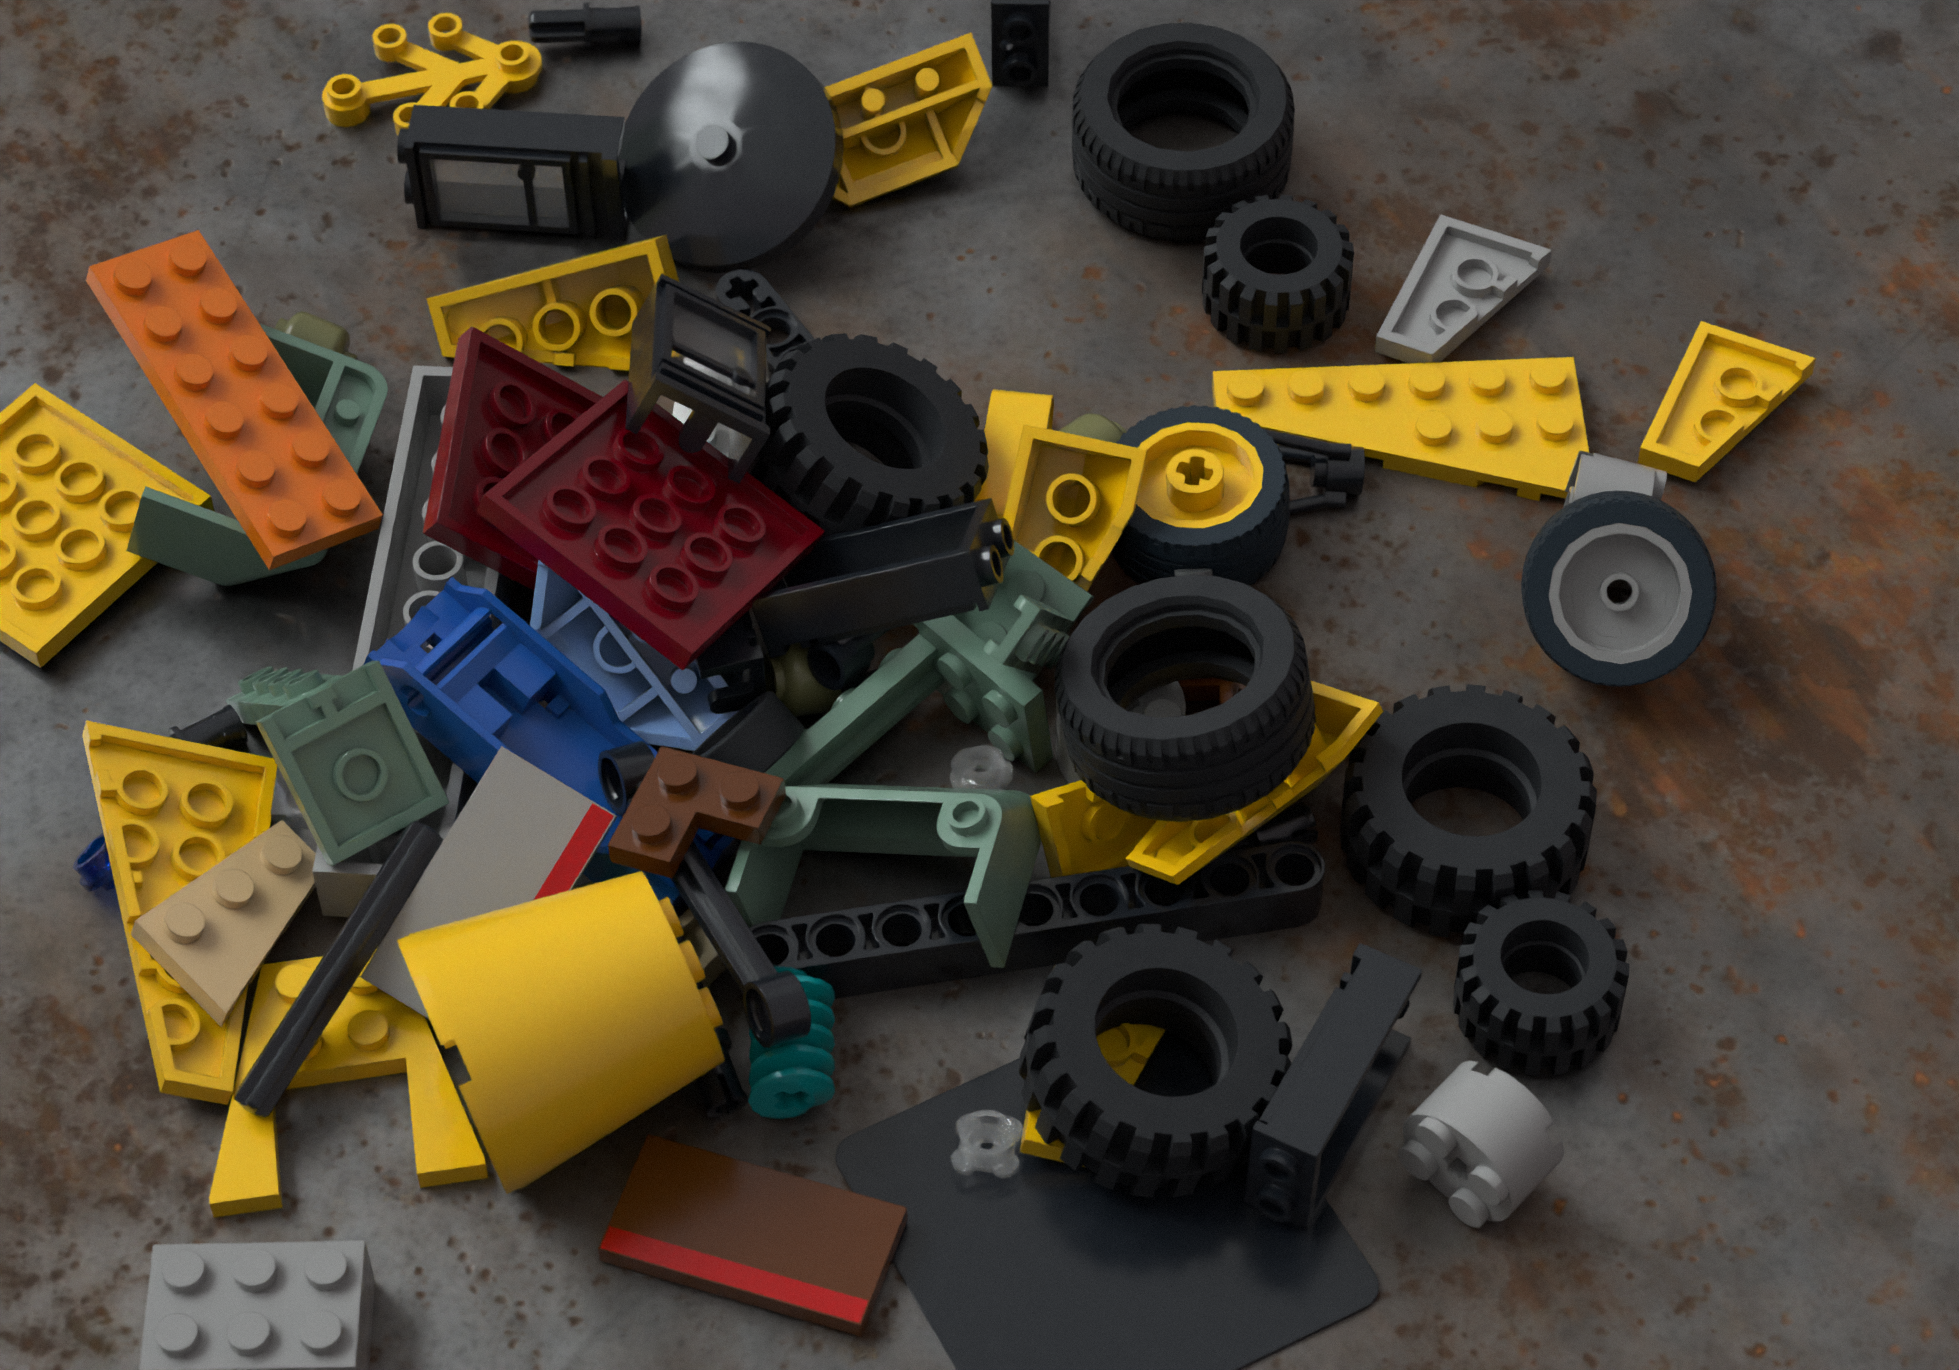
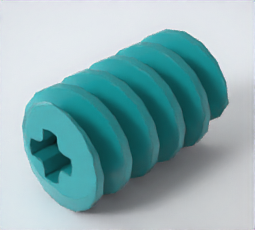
(796, 1073)

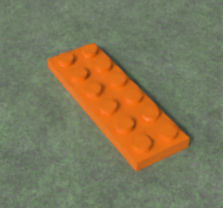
(234, 399)

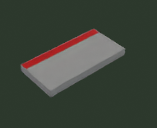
(509, 846)

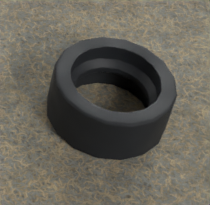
(754, 735)

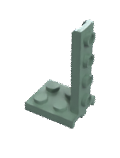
(1028, 614)
(939, 658)
(342, 753)

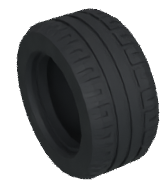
(1190, 72)
(1199, 761)

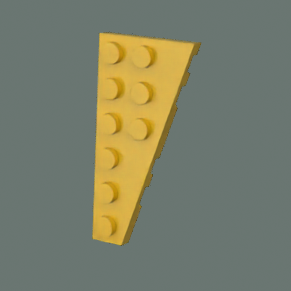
(1436, 420)
(165, 821)

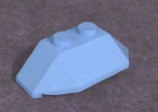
(644, 686)

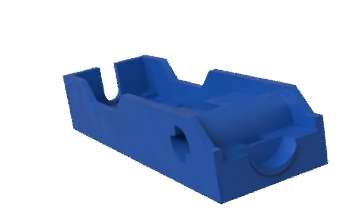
(484, 693)

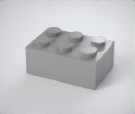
(259, 1306)

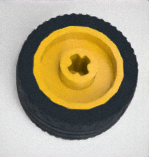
(1206, 497)

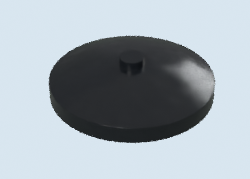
(731, 156)

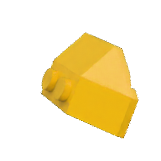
(908, 118)

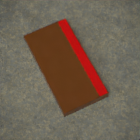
(754, 1234)

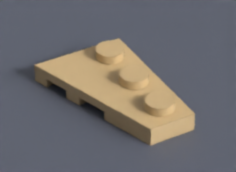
(230, 918)

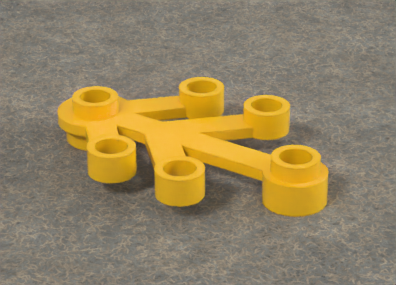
(500, 68)

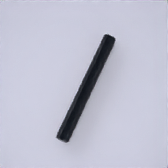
(338, 970)

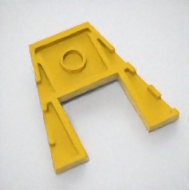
(363, 1040)

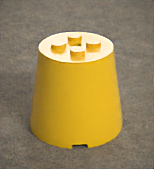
(566, 1017)

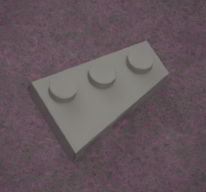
(1455, 289)

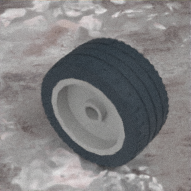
(1610, 540)

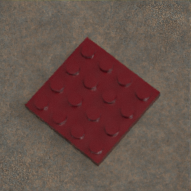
(493, 421)
(650, 526)

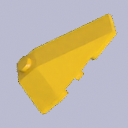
(563, 311)
(1072, 498)
(1182, 848)

